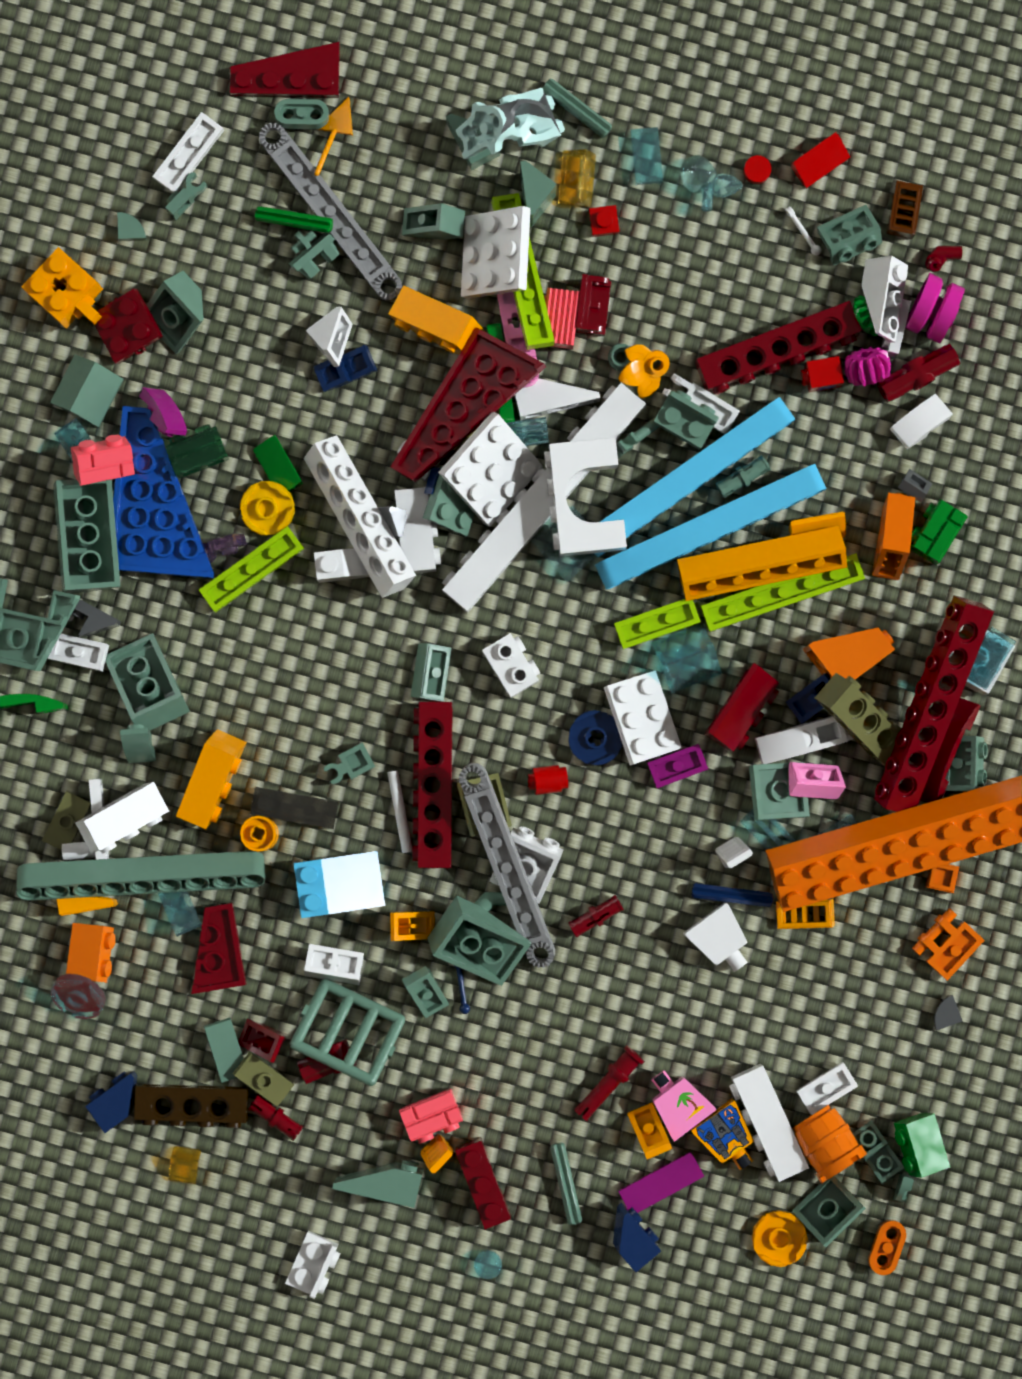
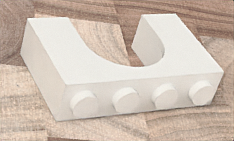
(567, 462)

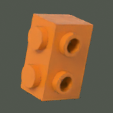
(91, 951)

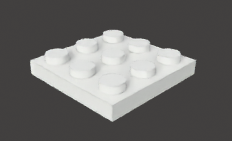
(495, 252)
(490, 468)

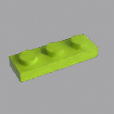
(656, 623)

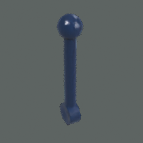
(464, 1007)

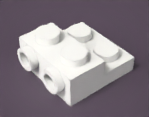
(537, 857)

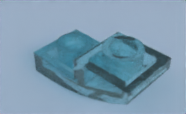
(990, 657)

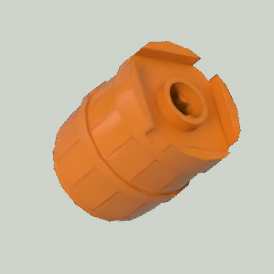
(828, 1143)

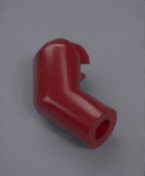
(940, 255)

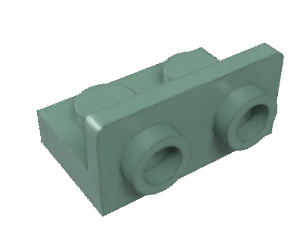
(850, 234)
(686, 419)
(968, 765)

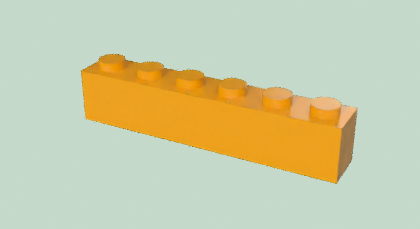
(762, 563)

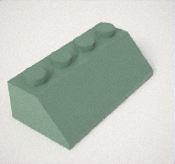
(86, 536)

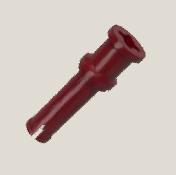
(617, 1073)

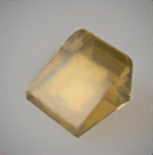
(184, 1164)

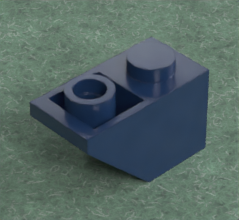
(115, 1104)
(632, 1240)

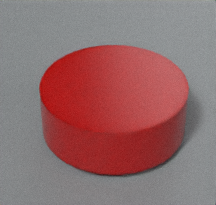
(757, 169)

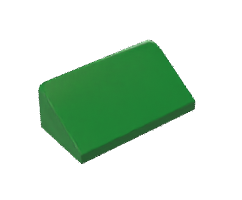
(277, 464)

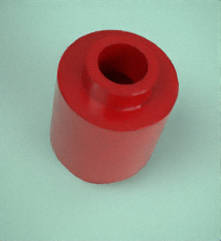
(548, 779)

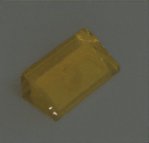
(577, 178)

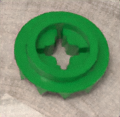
(863, 315)

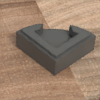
(947, 1013)

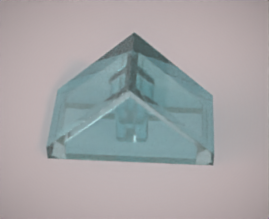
(72, 435)

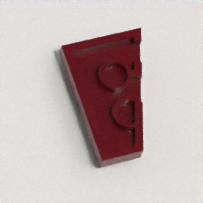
(219, 953)

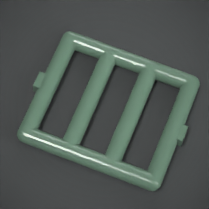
(348, 998)

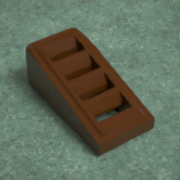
(898, 229)

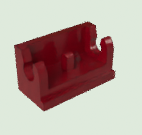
(593, 305)

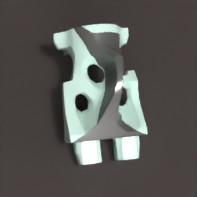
(510, 121)

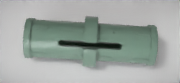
(742, 476)

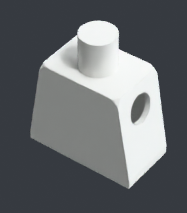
(719, 937)

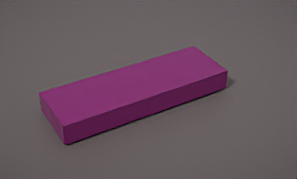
(661, 1182)

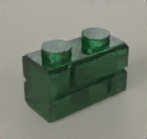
(196, 451)

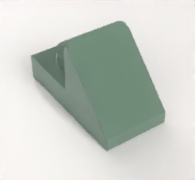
(425, 991)

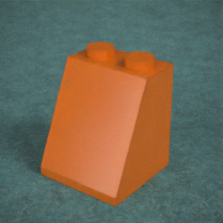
(850, 653)

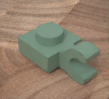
(181, 201)

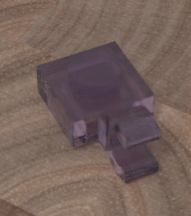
(226, 545)

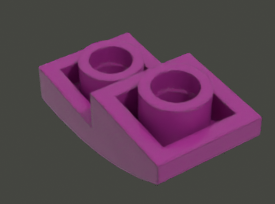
(165, 412)

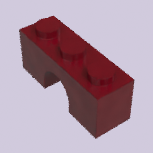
(482, 1183)

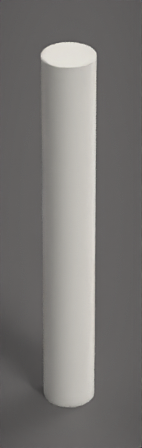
(400, 813)

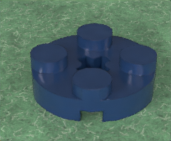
(589, 752)

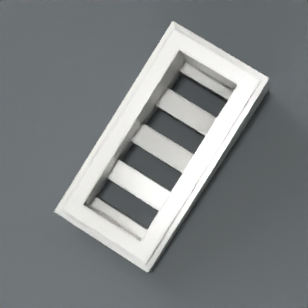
(733, 852)

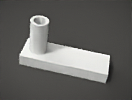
(80, 849)

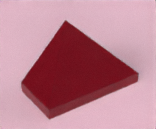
(261, 1039)

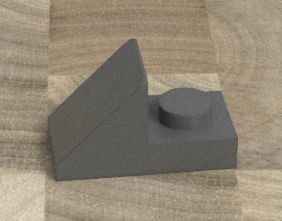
(97, 620)

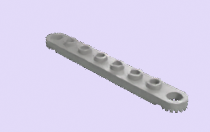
(326, 204)
(506, 863)

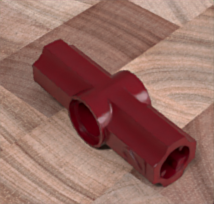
(919, 372)

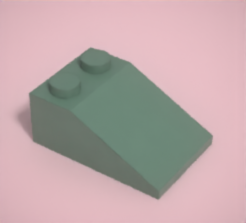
(146, 683)
(477, 941)
(389, 1183)

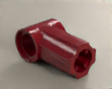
(313, 1070)

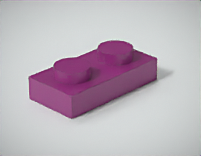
(677, 766)

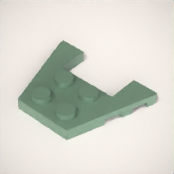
(28, 638)

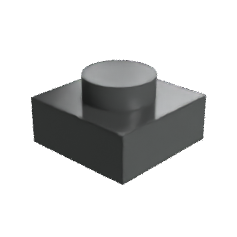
(915, 485)

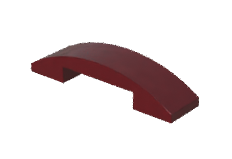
(962, 720)

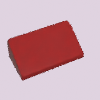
(820, 160)

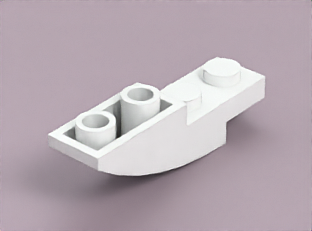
(800, 740)

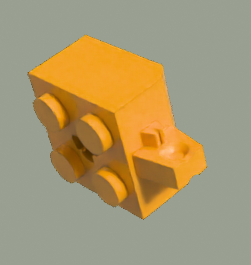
(71, 303)

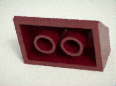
(743, 708)

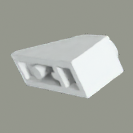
(551, 397)
(338, 565)

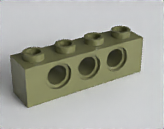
(859, 716)

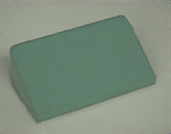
(431, 672)

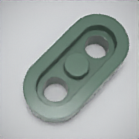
(302, 112)

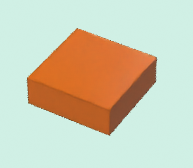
(943, 878)

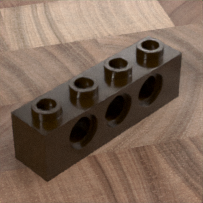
(148, 1095)

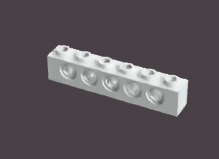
(359, 516)

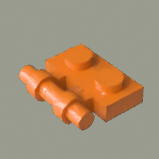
(954, 950)

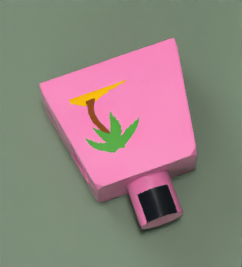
(679, 1104)

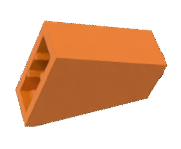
(894, 536)

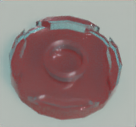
(78, 996)

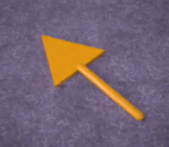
(338, 122)

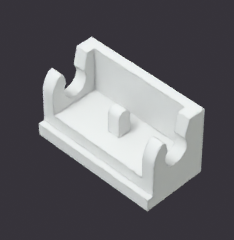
(333, 964)

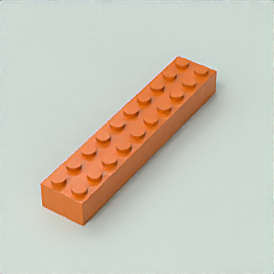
(897, 844)

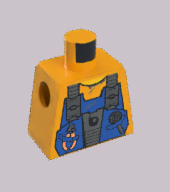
(726, 1134)

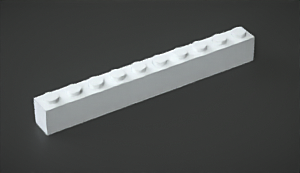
(533, 506)

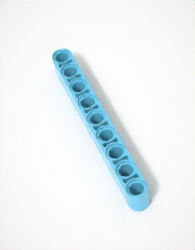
(702, 467)
(710, 526)

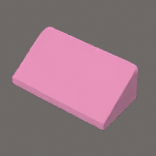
(815, 780)

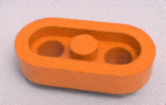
(887, 1246)

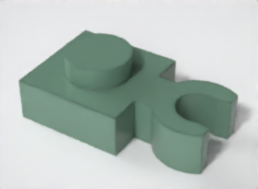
(353, 761)

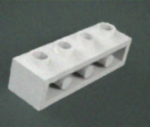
(769, 1122)

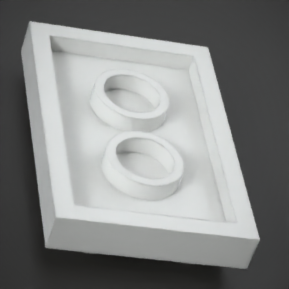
(642, 717)

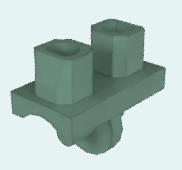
(322, 245)

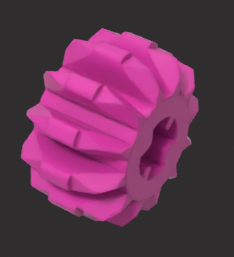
(867, 366)

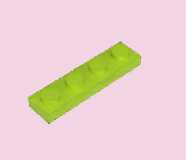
(251, 569)

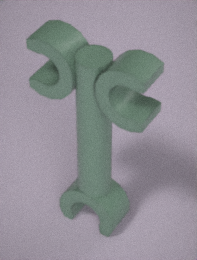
(633, 438)

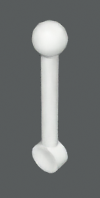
(815, 249)

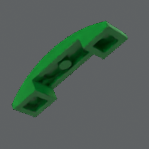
(42, 703)

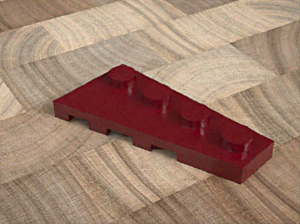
(294, 74)

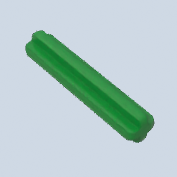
(294, 219)

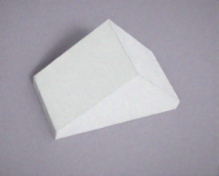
(331, 334)

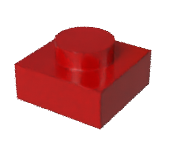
(604, 221)

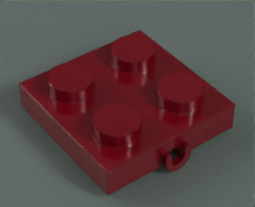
(127, 326)

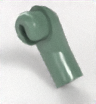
(489, 899)

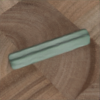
(577, 108)
(566, 1183)

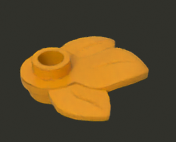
(640, 369)

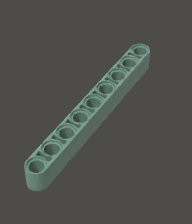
(140, 875)

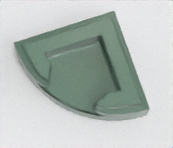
(129, 228)
(904, 1184)

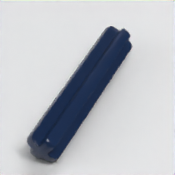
(732, 895)

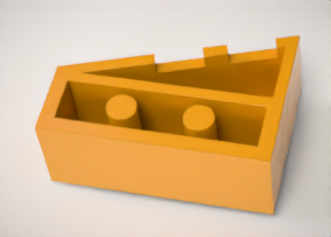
(432, 320)
(211, 779)

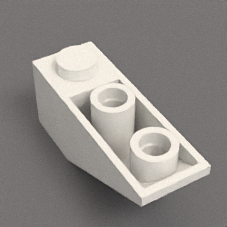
(884, 290)

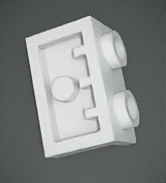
(312, 1264)

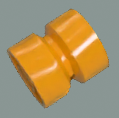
(259, 833)

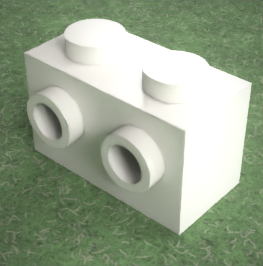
(511, 665)

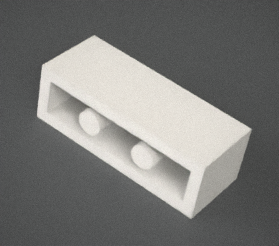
(418, 532)
(122, 818)

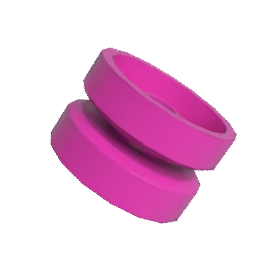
(936, 308)

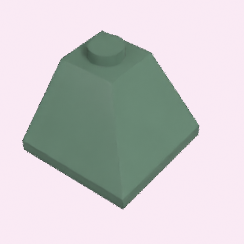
(177, 310)

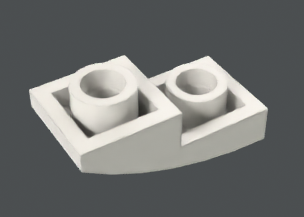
(921, 421)

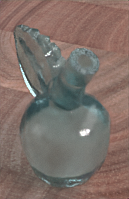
(701, 177)

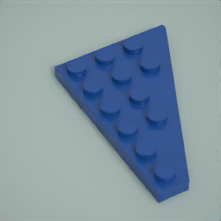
(150, 508)

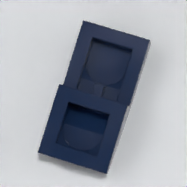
(352, 367)

